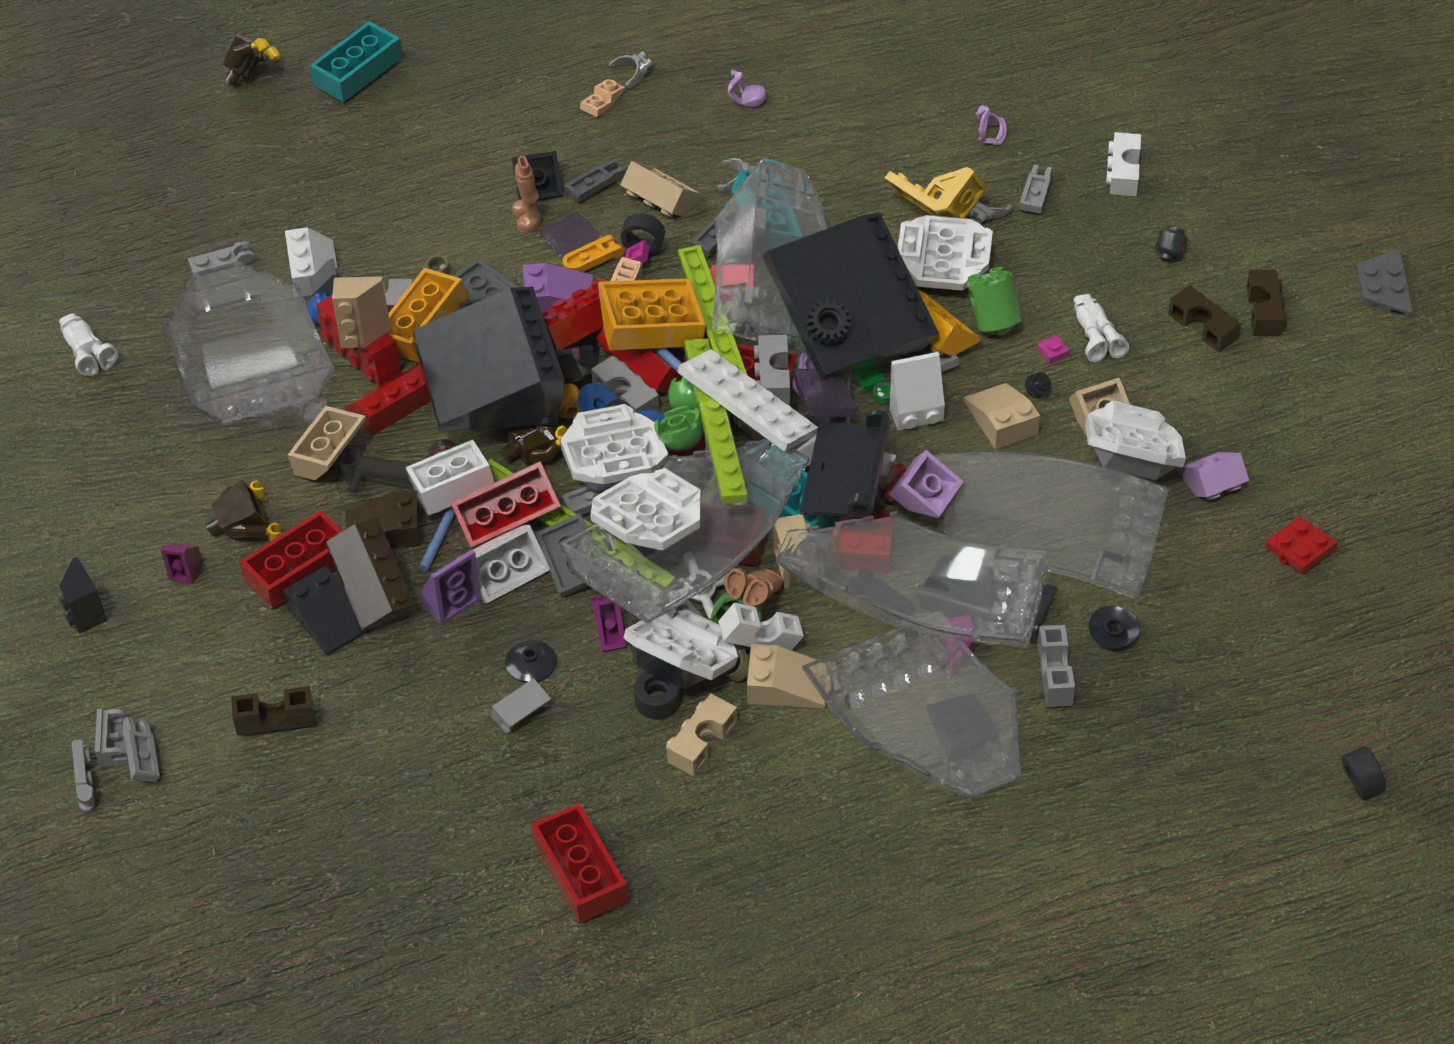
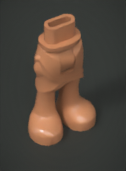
(527, 207)
(755, 586)

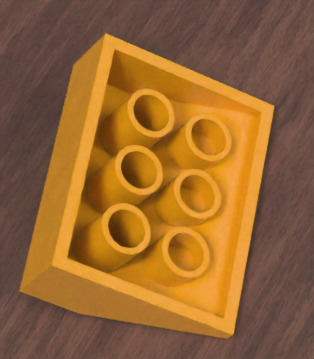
(650, 313)

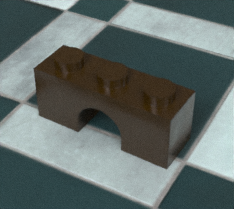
(1267, 312)
(1219, 327)
(255, 716)

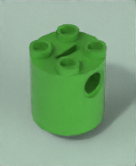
(994, 301)

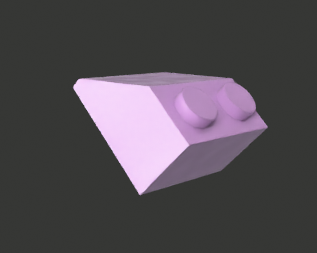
(1214, 474)
(926, 486)

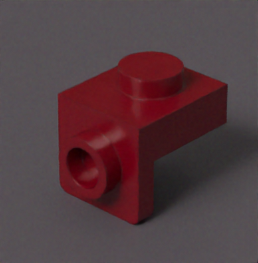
(899, 469)

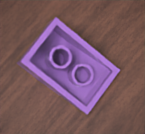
(554, 282)
(452, 588)

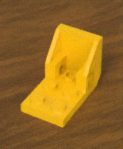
(958, 188)

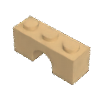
(710, 718)

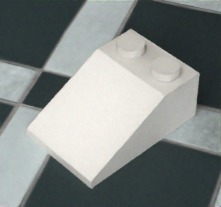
(916, 391)

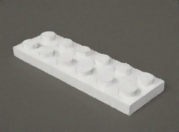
(748, 400)

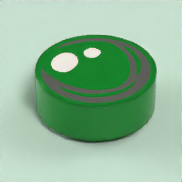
(881, 392)

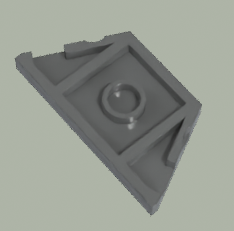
(1384, 283)

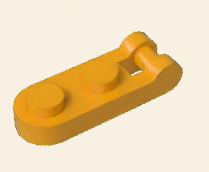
(593, 254)

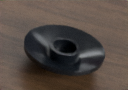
(1116, 619)
(538, 666)

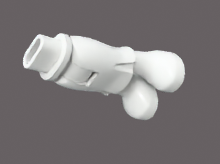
(1096, 327)
(84, 344)

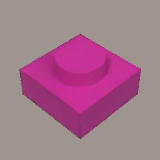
(638, 252)
(1053, 349)

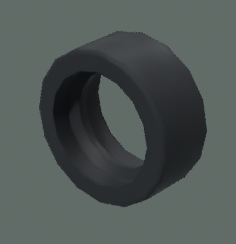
(647, 223)

